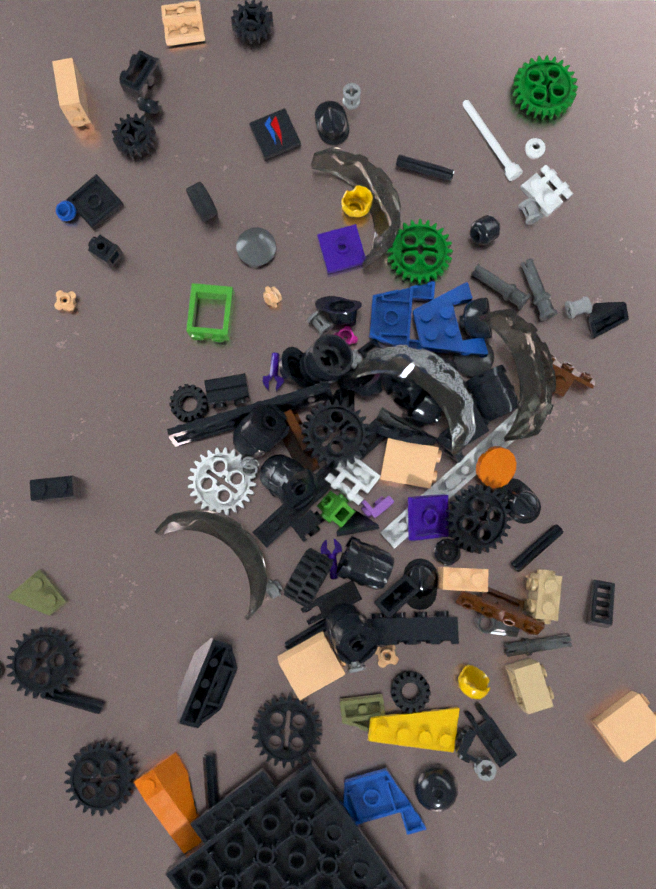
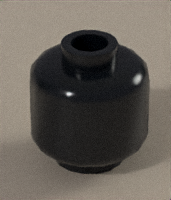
(485, 230)

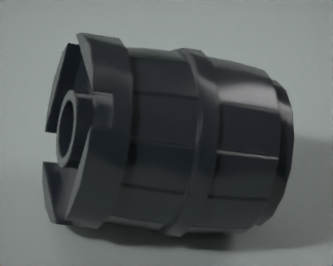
(493, 393)
(260, 430)
(288, 480)
(365, 564)
(351, 634)

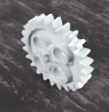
(210, 496)

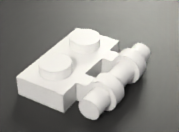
(546, 199)
(359, 474)

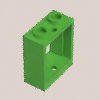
(210, 292)

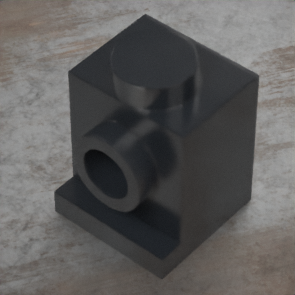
(109, 254)
(308, 524)

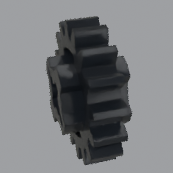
(252, 21)
(124, 135)

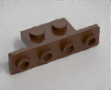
(566, 375)
(294, 443)
(501, 607)

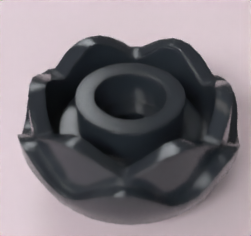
(148, 105)
(442, 557)

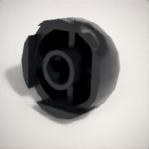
(471, 321)
(403, 389)
(424, 411)
(435, 788)

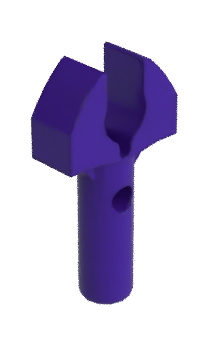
(273, 373)
(338, 548)

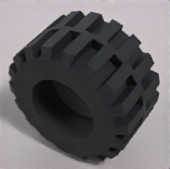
(308, 577)

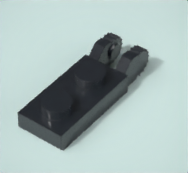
(344, 594)
(492, 738)

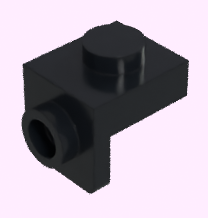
(464, 740)

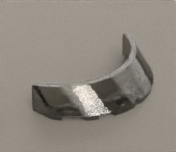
(386, 202)
(533, 367)
(435, 377)
(235, 537)

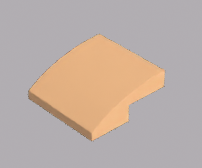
(183, 23)

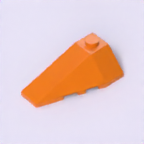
(171, 800)

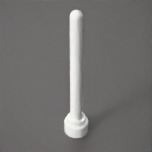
(511, 169)

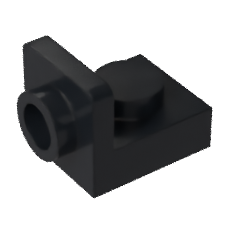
(445, 443)

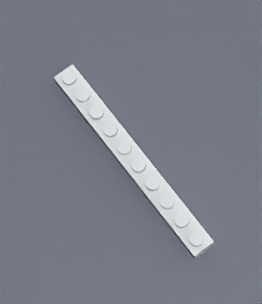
(452, 480)

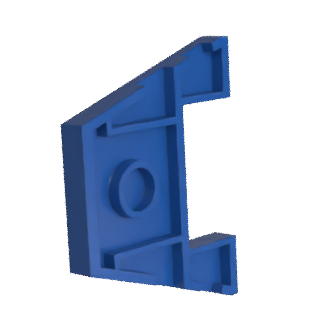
(392, 314)
(439, 327)
(378, 796)

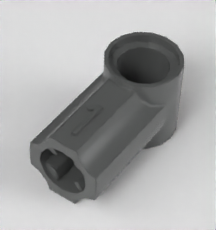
(496, 627)

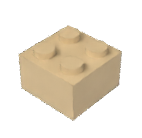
(529, 685)

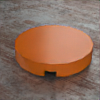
(496, 467)

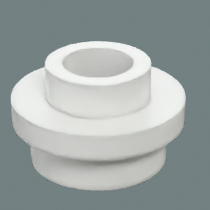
(535, 153)

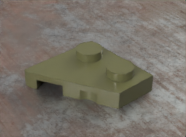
(39, 594)
(360, 709)

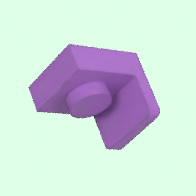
(380, 506)

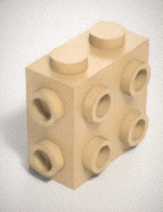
(543, 596)

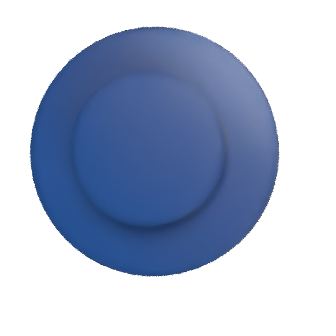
(65, 210)

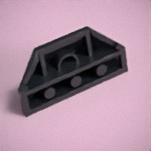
(206, 683)

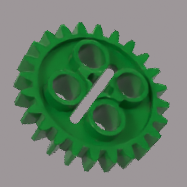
(527, 90)
(420, 269)

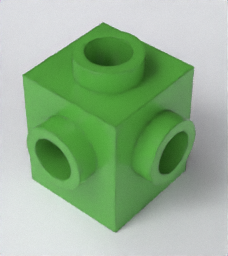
(335, 508)

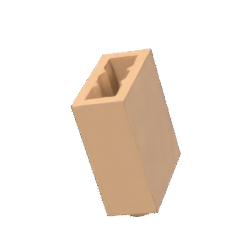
(71, 92)
(410, 463)
(462, 579)
(311, 665)
(627, 725)

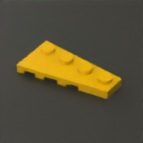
(418, 729)

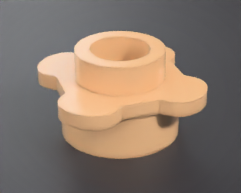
(272, 296)
(60, 304)
(392, 658)

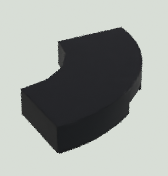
(406, 435)

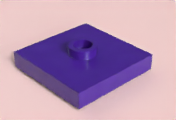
(341, 248)
(427, 517)

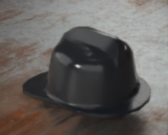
(332, 122)
(341, 310)
(290, 368)
(363, 385)
(522, 501)
(425, 577)

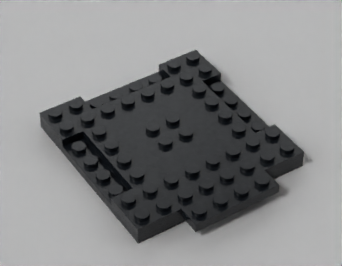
(281, 840)

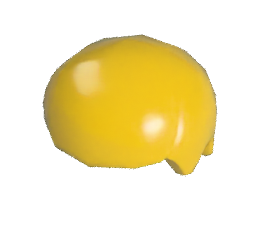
(357, 202)
(473, 682)

